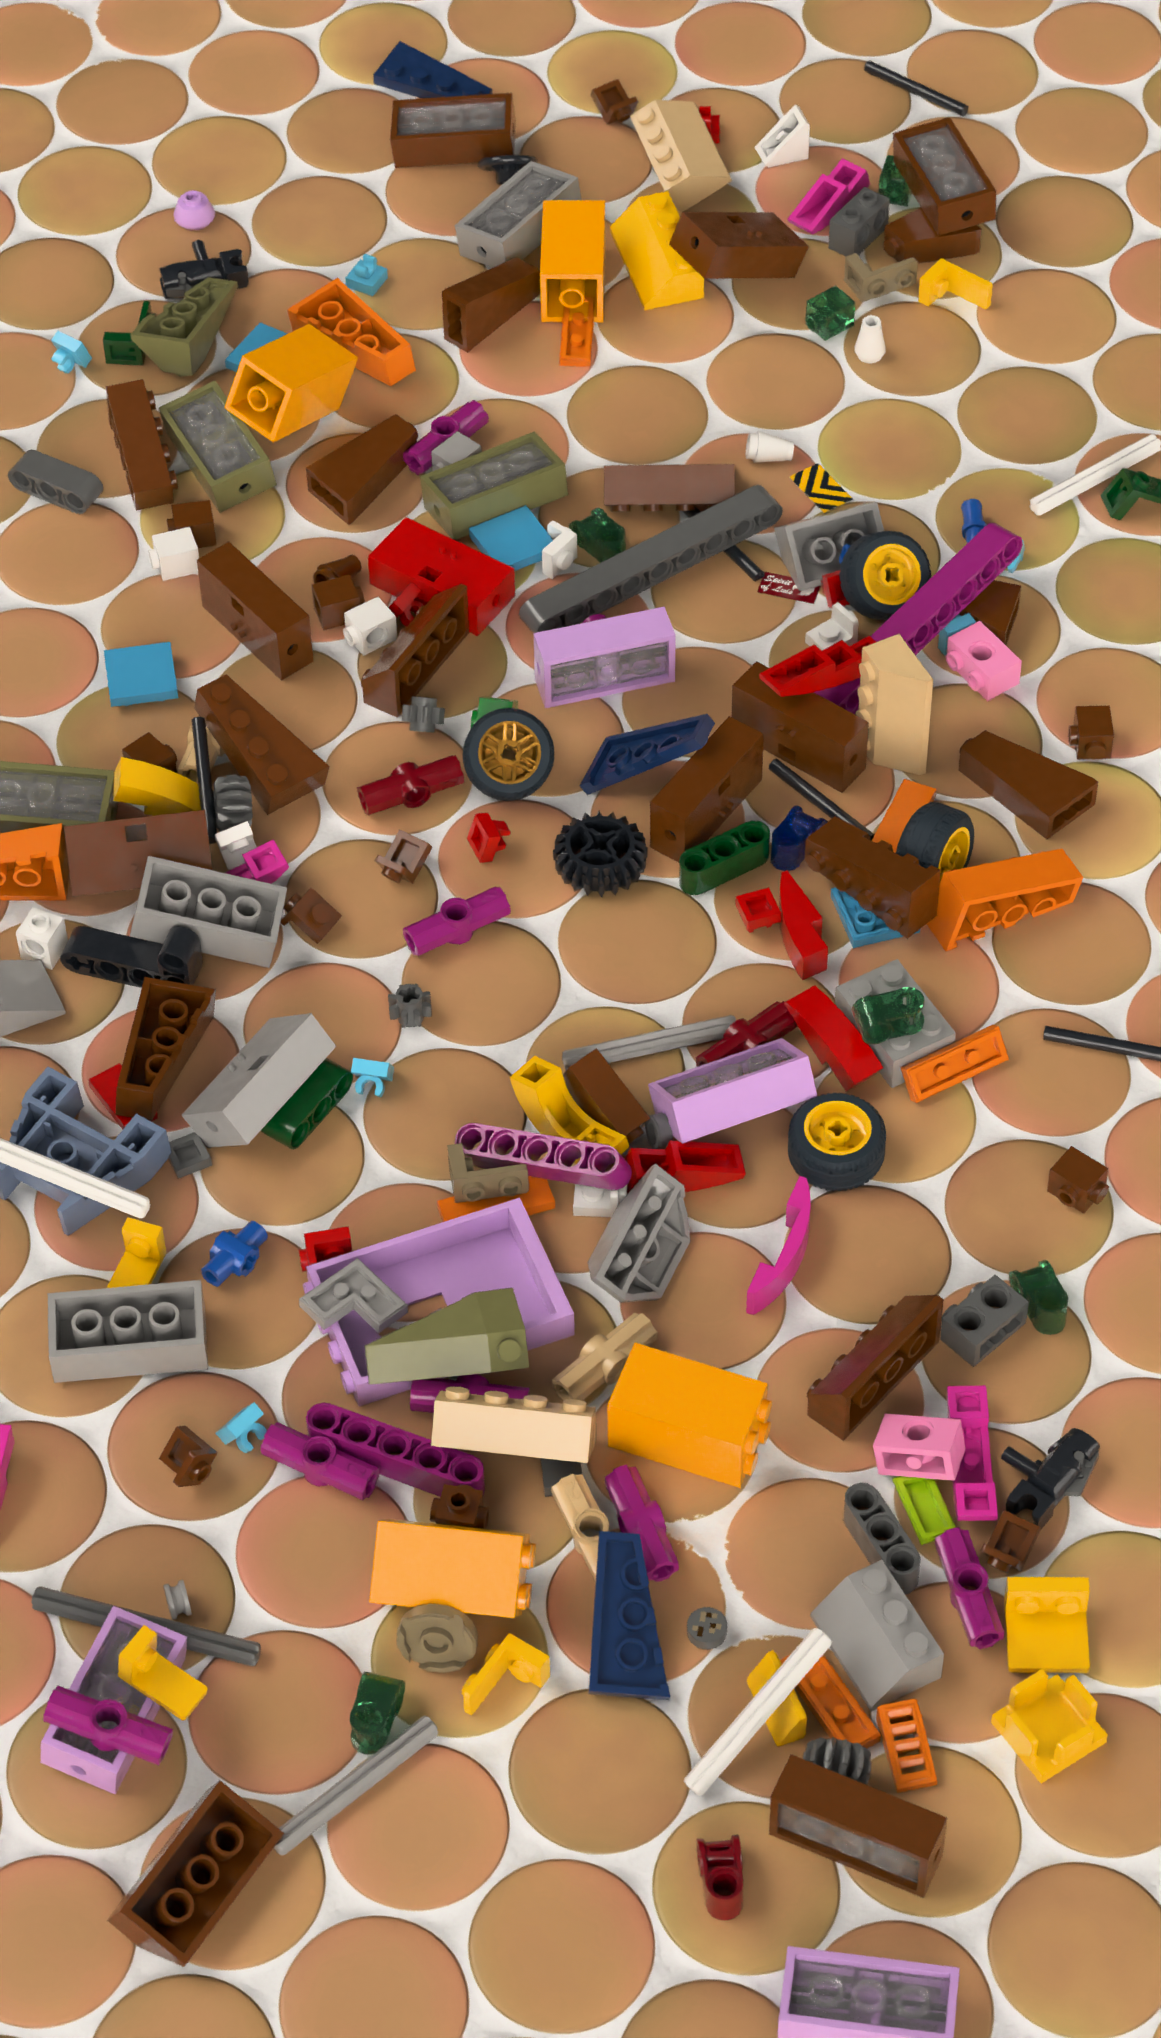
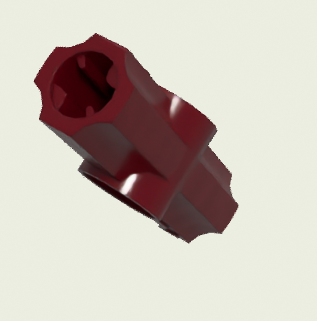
(410, 785)
(743, 1034)

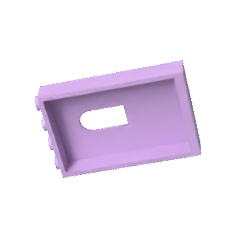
(451, 1260)

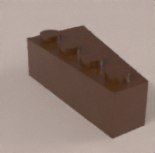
(139, 444)

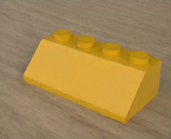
(653, 265)

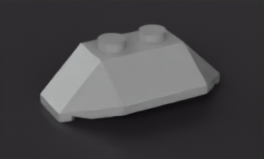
(643, 1240)

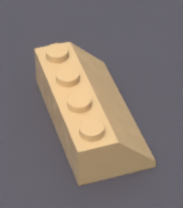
(681, 151)
(897, 705)
(514, 1425)

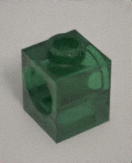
(893, 184)
(830, 313)

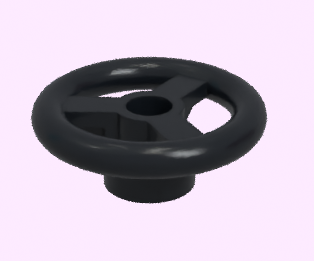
(505, 165)

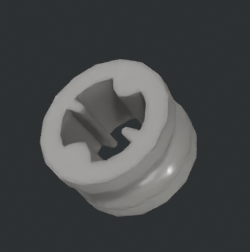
(177, 1599)

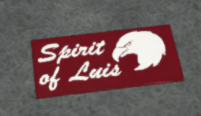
(785, 587)

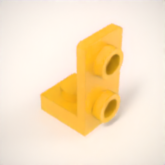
(949, 277)
(142, 1254)
(513, 1654)
(158, 1677)

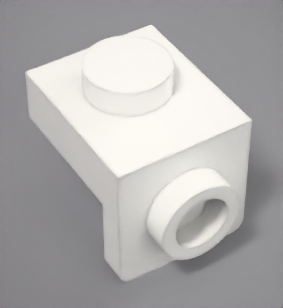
(560, 552)

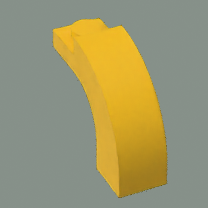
(553, 1110)

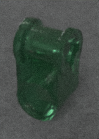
(599, 535)
(886, 1016)
(1045, 1295)
(374, 1711)

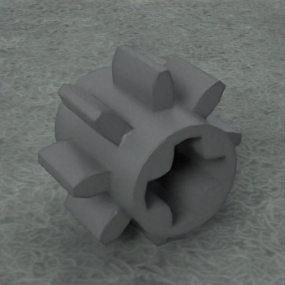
(423, 714)
(409, 1005)

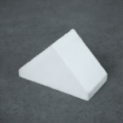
(786, 140)

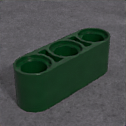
(724, 857)
(309, 1104)

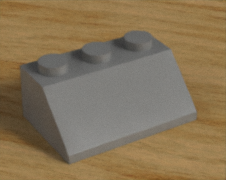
(815, 544)
(878, 1636)

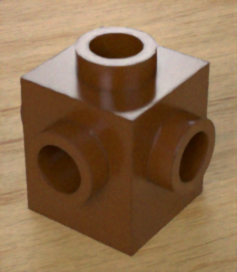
(460, 1507)

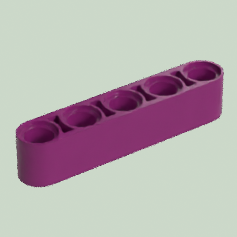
(556, 1163)
(386, 1439)

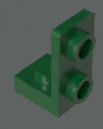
(120, 347)
(1127, 489)

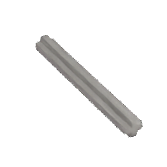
(653, 1041)
(355, 1784)

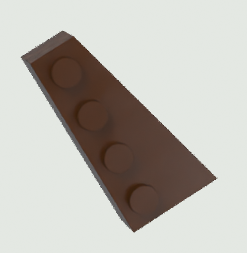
(259, 745)
(875, 875)
(161, 1040)

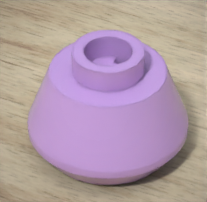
(194, 211)

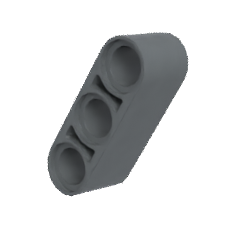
(55, 481)
(881, 1522)

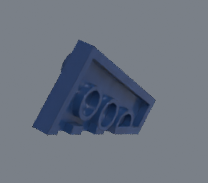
(423, 76)
(644, 749)
(624, 1632)

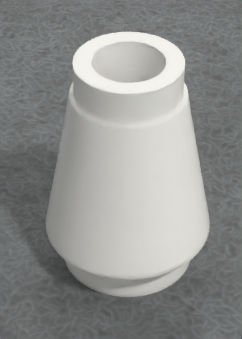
(870, 340)
(768, 448)

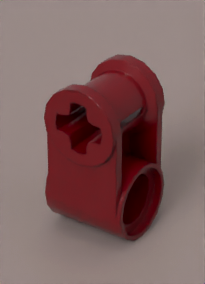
(721, 1870)

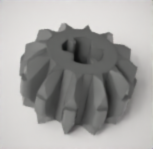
(232, 801)
(841, 1757)

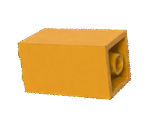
(572, 258)
(290, 382)
(688, 1415)
(452, 1567)

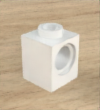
(370, 626)
(42, 937)

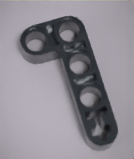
(131, 959)

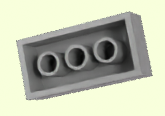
(227, 912)
(127, 1331)

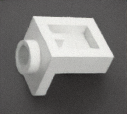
(840, 627)
(234, 843)
(596, 1201)

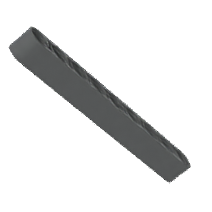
(652, 561)

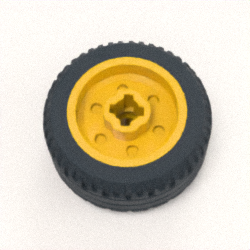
(883, 573)
(938, 837)
(836, 1141)

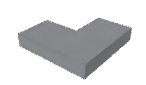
(354, 1289)

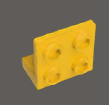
(1047, 1624)

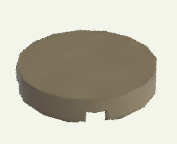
(437, 1637)

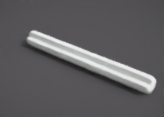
(1095, 474)
(74, 1179)
(757, 1711)

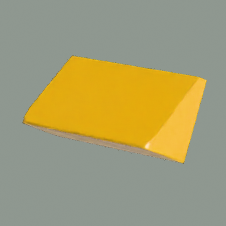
(789, 1719)

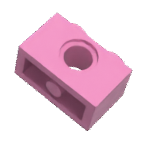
(983, 661)
(919, 1447)

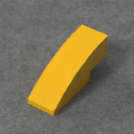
(154, 788)

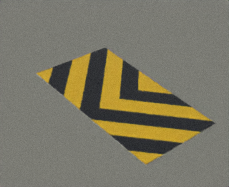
(821, 488)

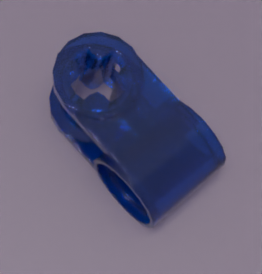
(790, 839)

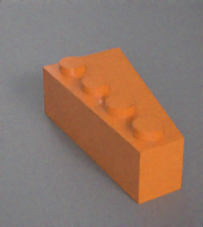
(358, 329)
(34, 864)
(1002, 894)

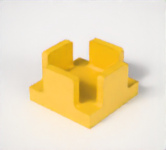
(1050, 1723)

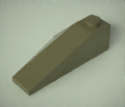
(185, 330)
(464, 1338)

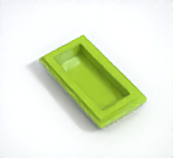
(924, 1507)

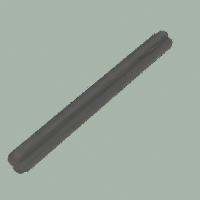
(198, 1639)

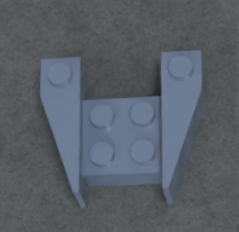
(50, 1129)

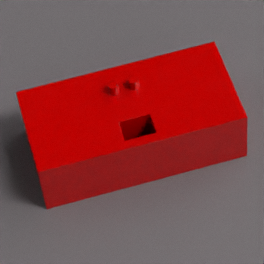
(438, 564)

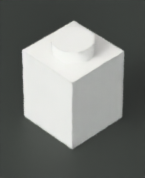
(174, 553)

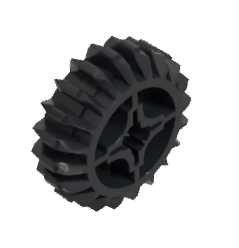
(599, 862)

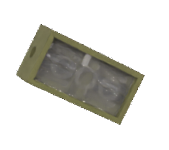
(217, 447)
(494, 484)
(54, 795)

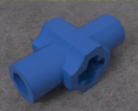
(234, 1253)

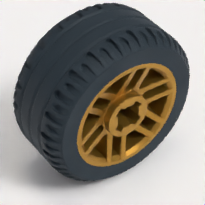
(512, 731)

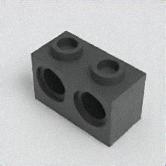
(858, 222)
(988, 1324)

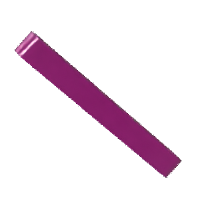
(941, 599)

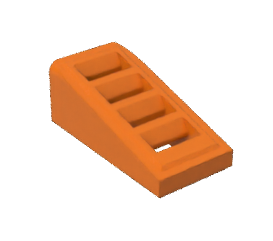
(903, 1719)

